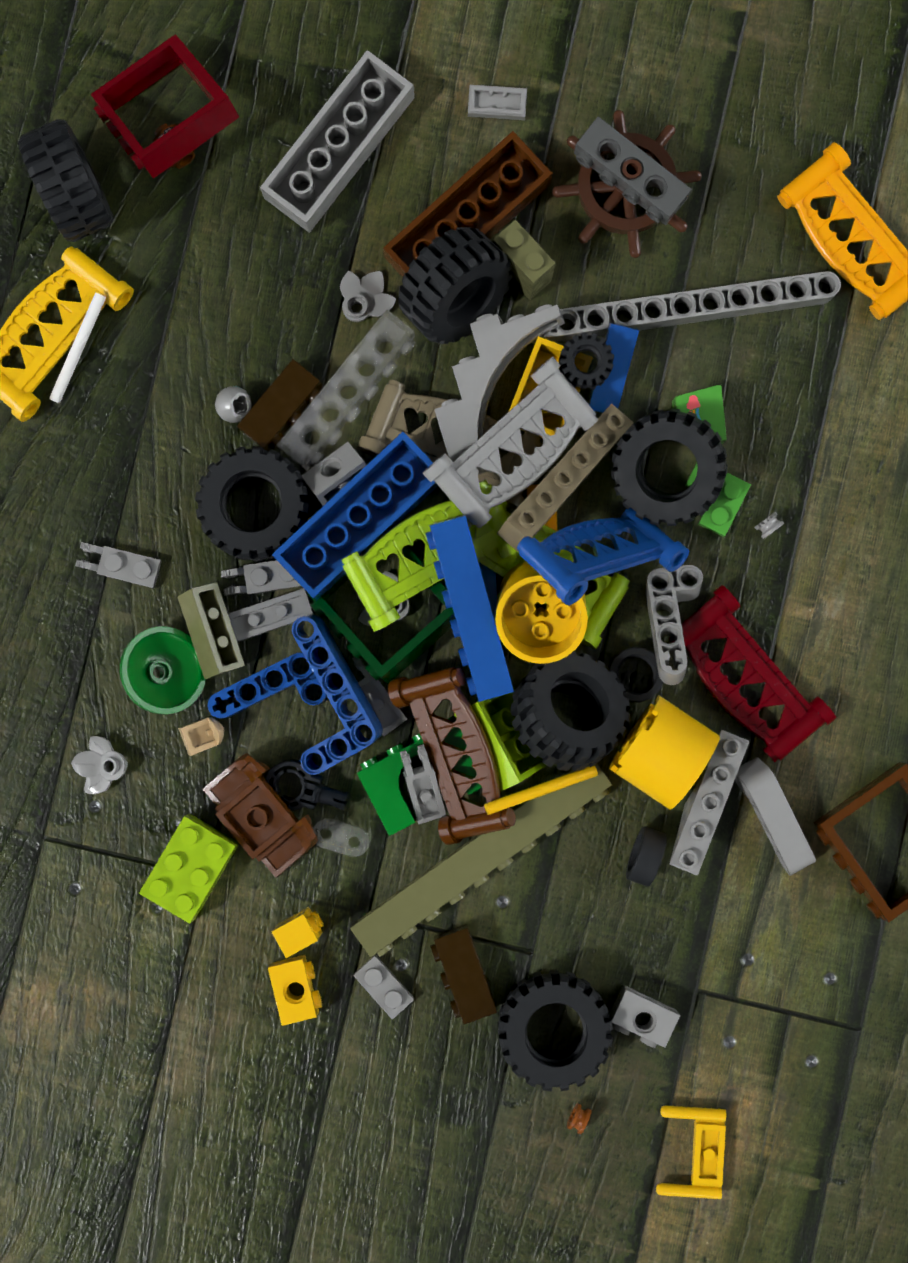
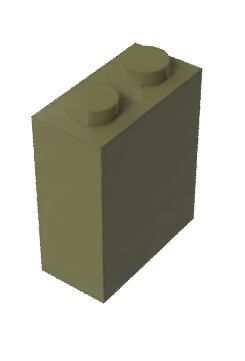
(529, 262)

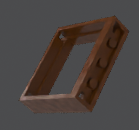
(843, 856)

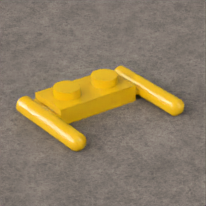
(707, 1152)

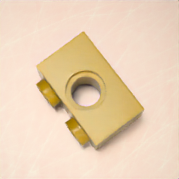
(298, 931)
(292, 1007)

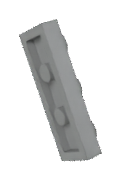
(270, 614)

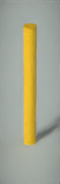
(540, 790)

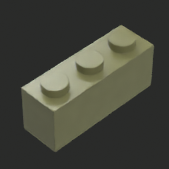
(210, 630)

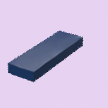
(622, 341)

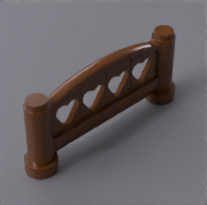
(424, 696)

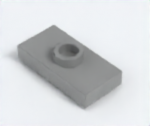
(497, 102)

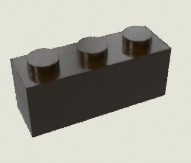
(280, 406)
(463, 974)

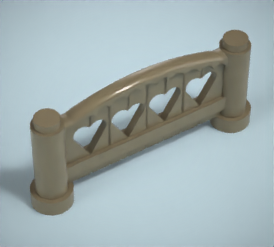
(390, 422)

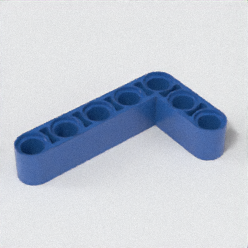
(337, 696)

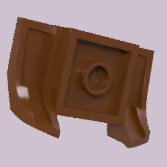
(259, 815)

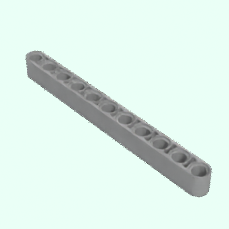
(696, 310)

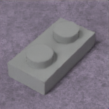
(383, 986)

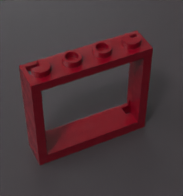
(187, 134)

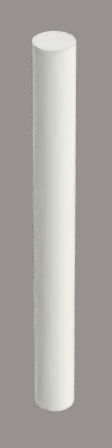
(77, 347)

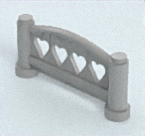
(460, 478)

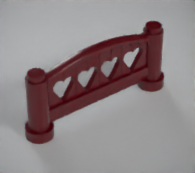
(798, 716)

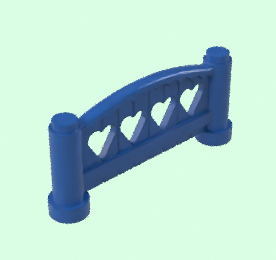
(571, 577)

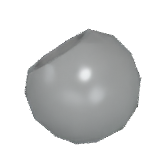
(233, 404)

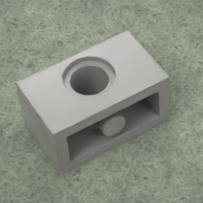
(334, 472)
(661, 1022)

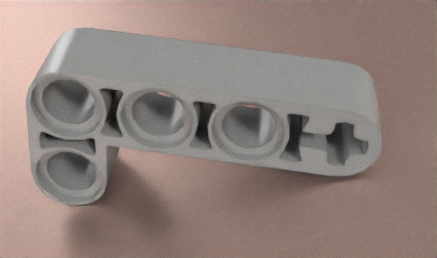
(670, 625)
(775, 815)

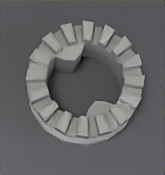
(769, 525)

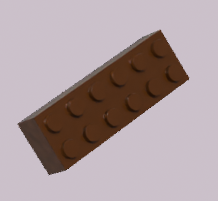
(480, 199)

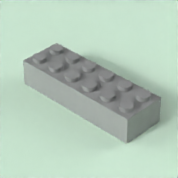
(338, 141)

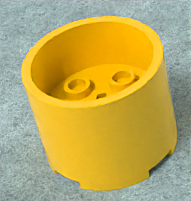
(537, 633)
(665, 753)

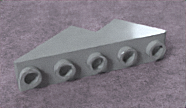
(707, 803)

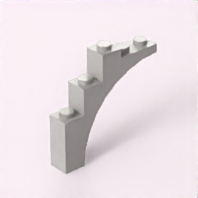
(476, 378)

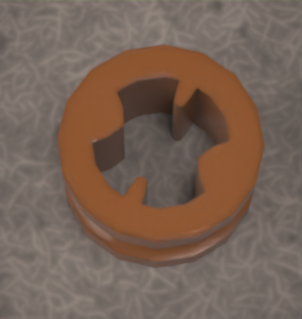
(579, 1118)

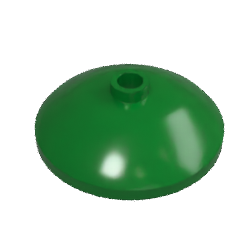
(179, 669)

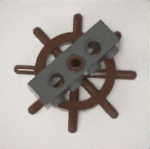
(636, 166)

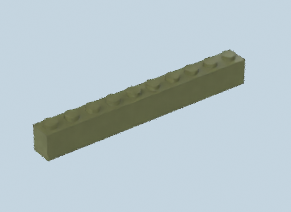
(472, 863)

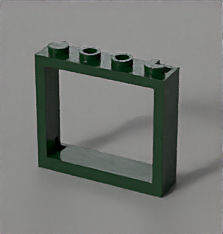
(407, 653)

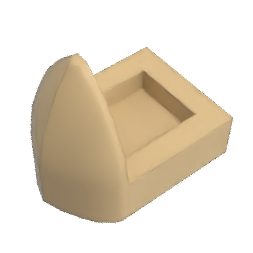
(202, 735)

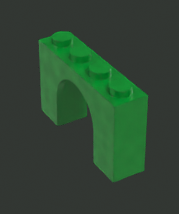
(382, 781)

